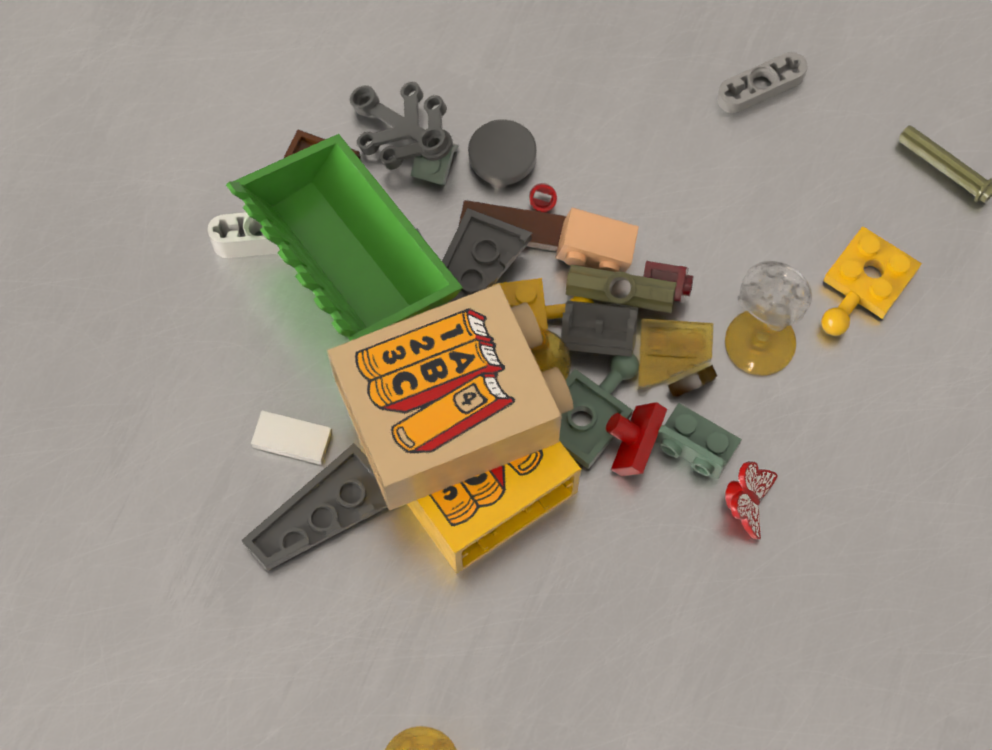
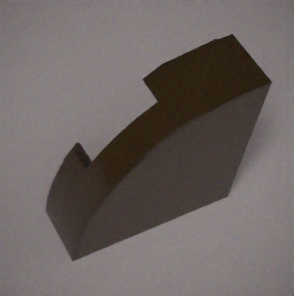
(692, 381)

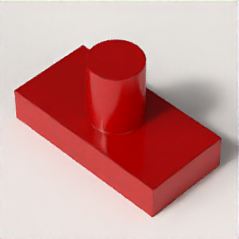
(636, 436)

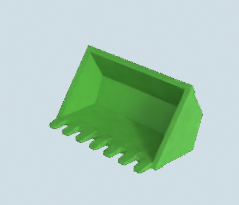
(345, 238)

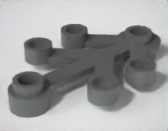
(430, 143)

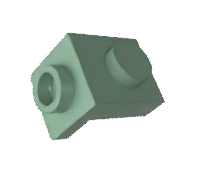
(433, 171)

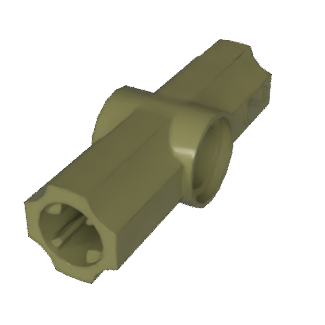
(598, 284)

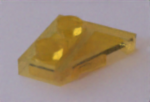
(671, 349)

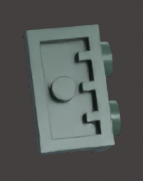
(697, 441)

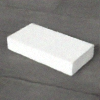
(291, 437)

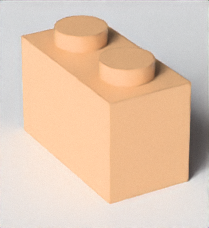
(596, 241)

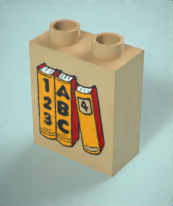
(449, 394)

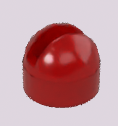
(541, 204)

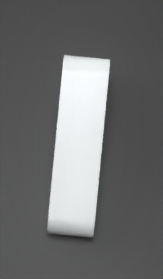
(234, 244)

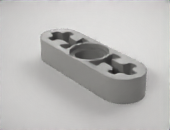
(770, 70)

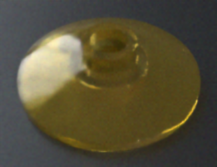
(755, 355)

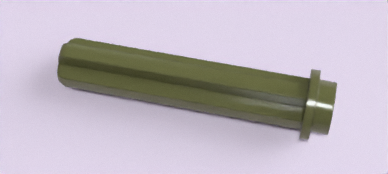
(947, 163)

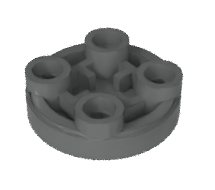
(502, 152)

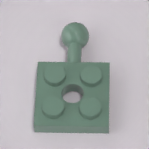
(589, 441)

